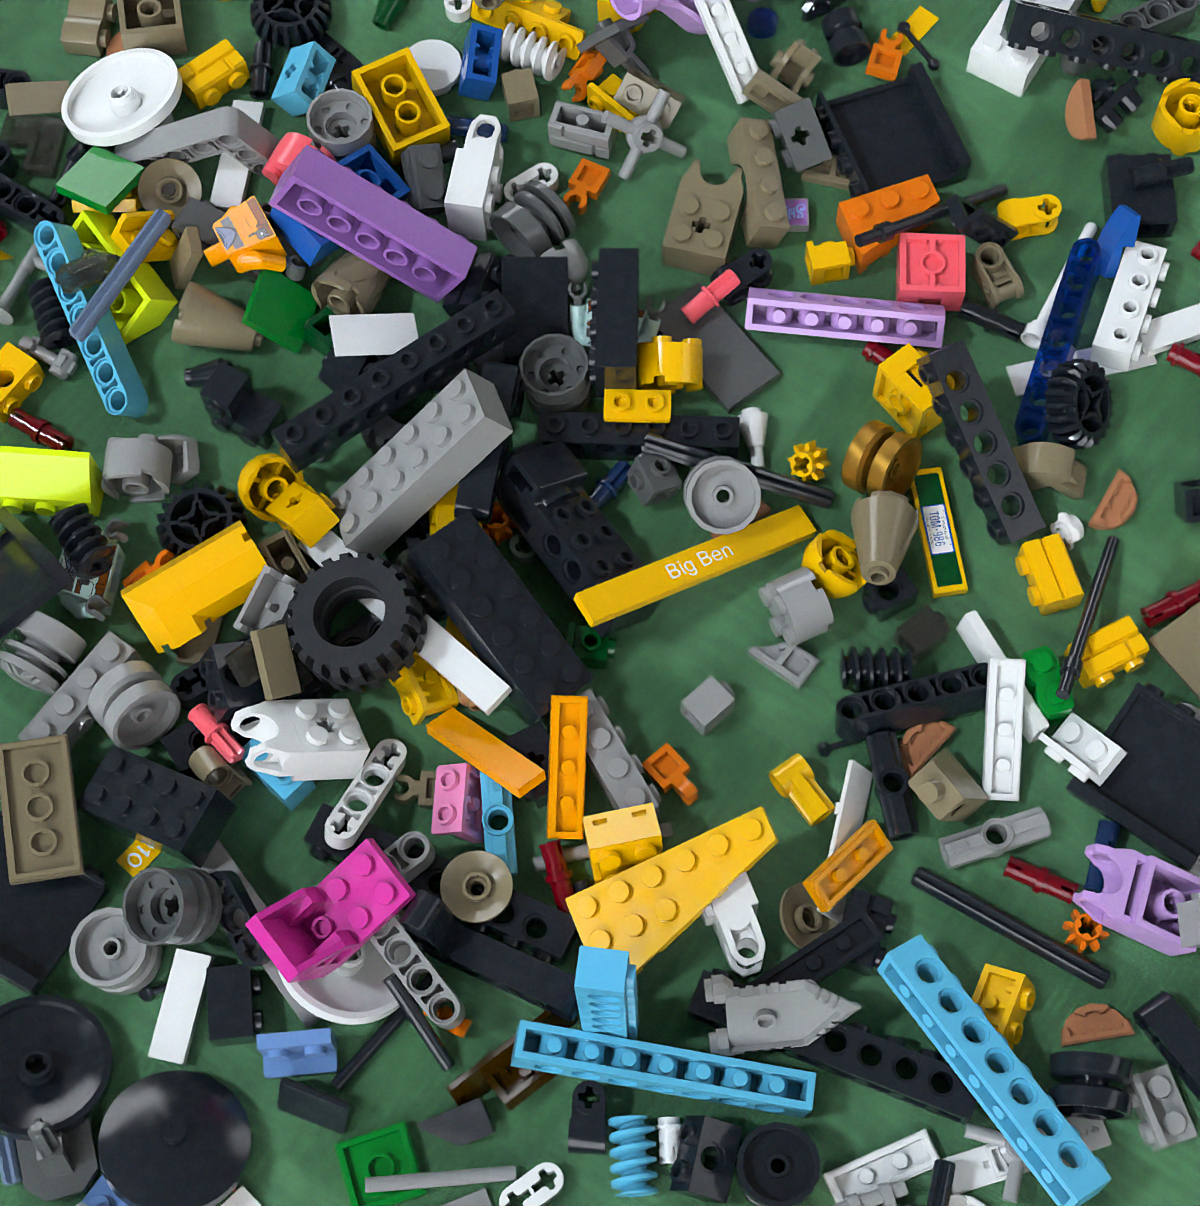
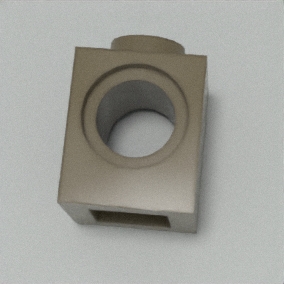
(520, 94)

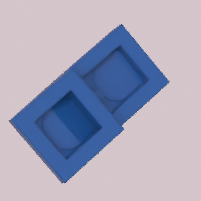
(1118, 233)

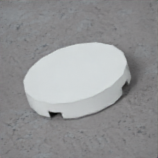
(438, 63)

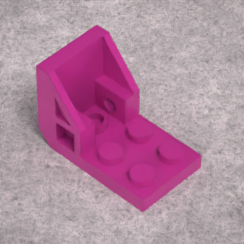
(326, 924)

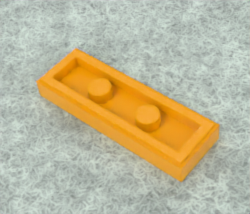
(847, 865)

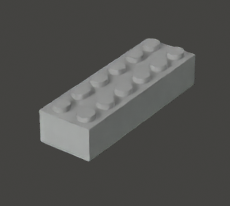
(420, 464)

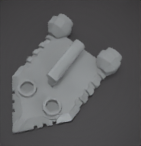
(773, 1014)

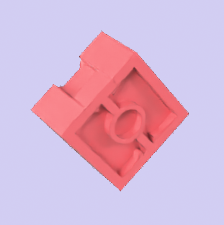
(931, 269)

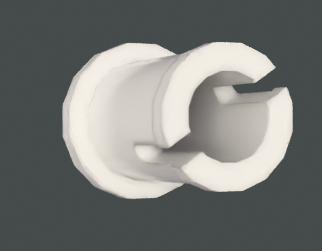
(669, 1142)

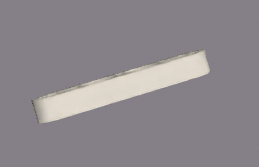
(364, 792)

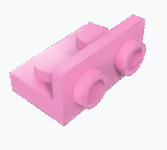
(458, 802)

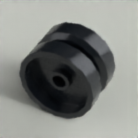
(1091, 1085)
(770, 1145)

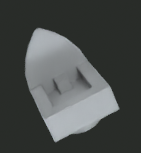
(185, 457)

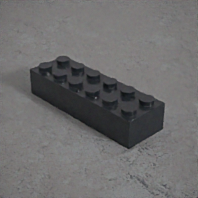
(498, 616)

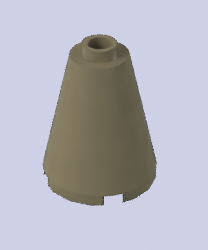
(212, 322)
(882, 534)

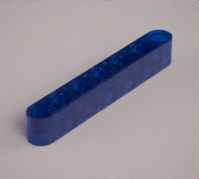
(1059, 330)

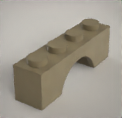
(765, 209)

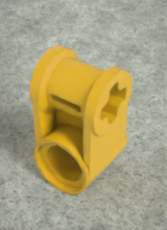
(1029, 215)

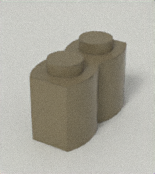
(88, 26)

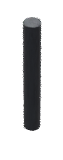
(419, 1022)

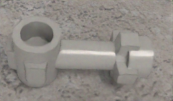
(61, 364)

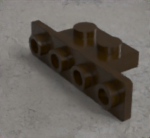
(494, 1071)

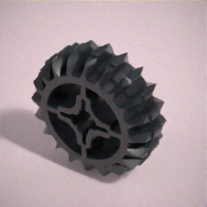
(290, 21)
(1078, 403)
(177, 524)

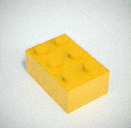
(401, 103)

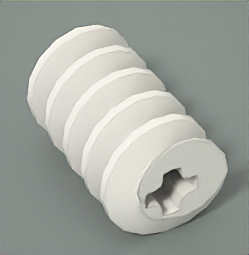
(530, 54)

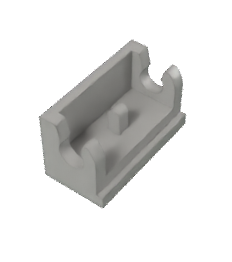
(266, 601)

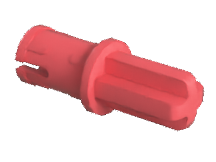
(710, 296)
(216, 733)

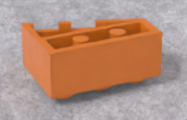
(882, 205)

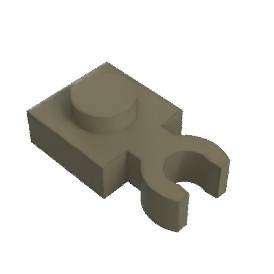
(421, 790)

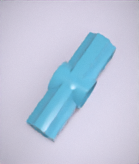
(499, 801)

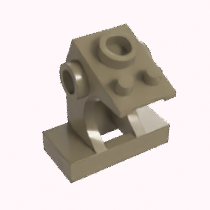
(791, 66)

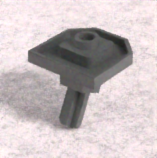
(615, 43)
(59, 1162)

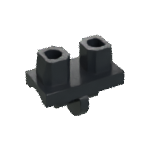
(1124, 96)

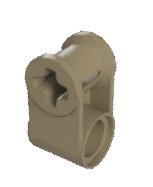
(998, 280)
(217, 772)

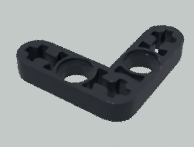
(241, 945)

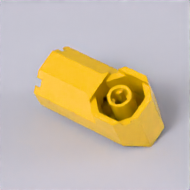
(195, 586)

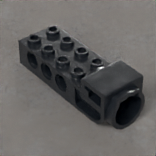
(566, 524)

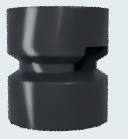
(845, 37)

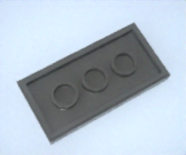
(731, 361)

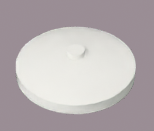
(121, 97)
(354, 990)

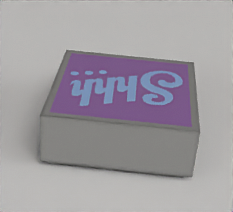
(797, 214)

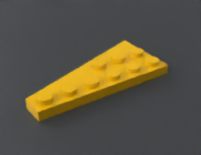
(664, 895)

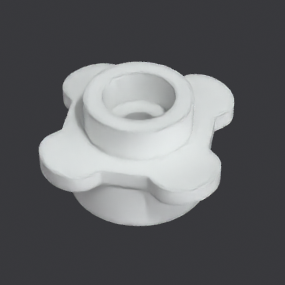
(1069, 528)

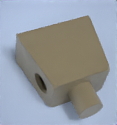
(946, 786)

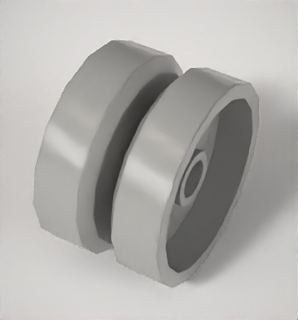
(733, 511)
(134, 705)
(110, 956)

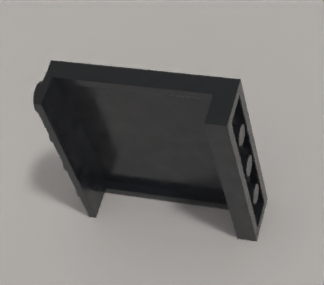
(893, 135)
(27, 573)
(1158, 780)
(40, 921)

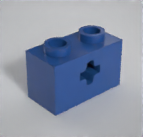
(480, 62)

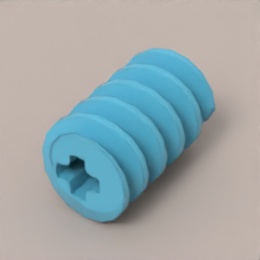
(632, 1156)

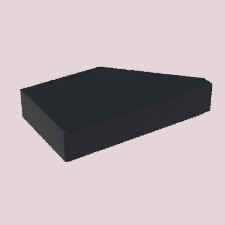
(461, 1124)

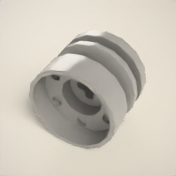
(341, 122)
(42, 647)

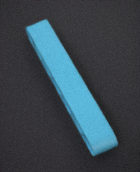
(104, 347)

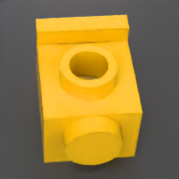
(828, 261)

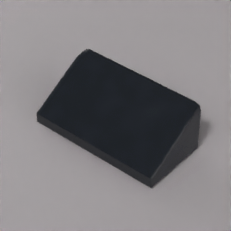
(314, 1105)

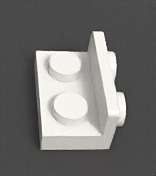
(1084, 748)

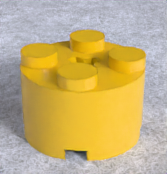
(1178, 117)
(670, 364)

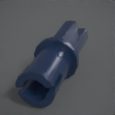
(459, 127)
(609, 486)

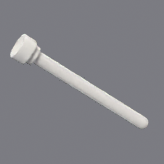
(1034, 330)

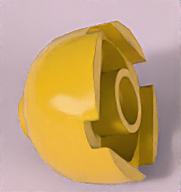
(264, 481)
(834, 564)

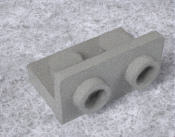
(1160, 1109)

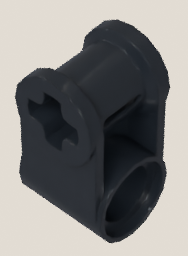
(749, 274)
(588, 1126)

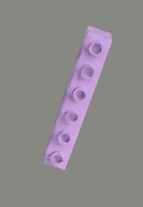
(845, 317)

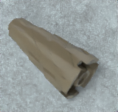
(350, 286)

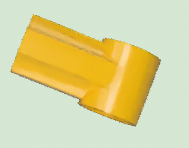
(796, 781)

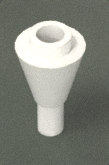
(753, 429)

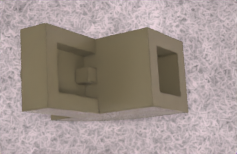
(1052, 466)

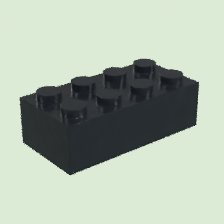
(614, 320)
(156, 806)

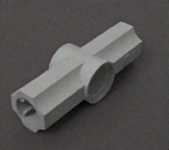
(1015, 830)

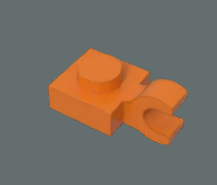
(587, 68)
(669, 770)

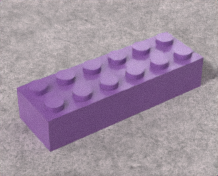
(372, 224)

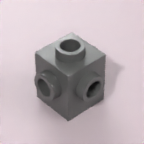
(653, 479)

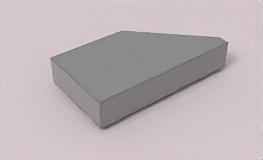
(787, 662)

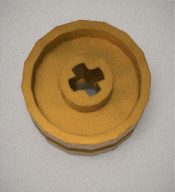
(881, 459)

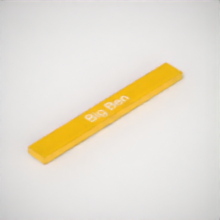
(693, 566)

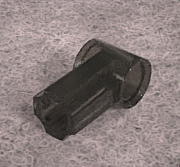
(85, 271)

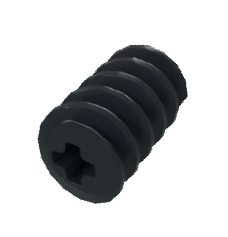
(49, 315)
(82, 541)
(875, 667)

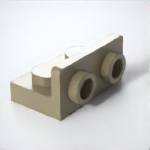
(638, 94)

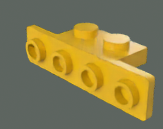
(541, 16)

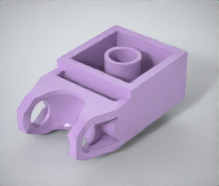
(1139, 897)

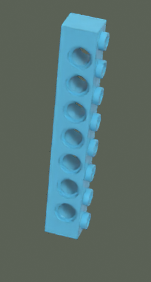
(607, 992)
(663, 1069)
(993, 1090)

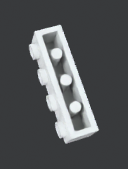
(1128, 305)

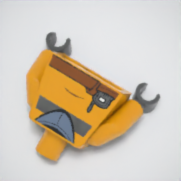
(251, 242)

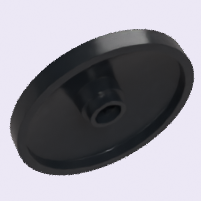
(51, 1064)
(174, 1141)

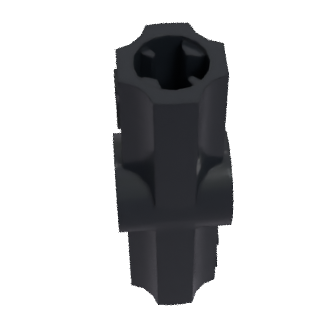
(895, 806)

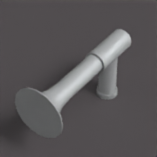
(25, 269)

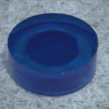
(762, 23)

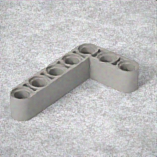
(202, 137)
(396, 935)

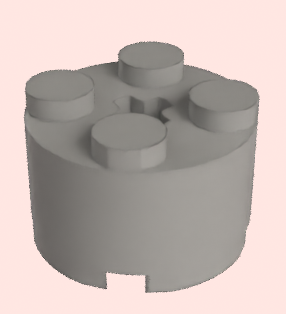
(137, 468)
(796, 607)

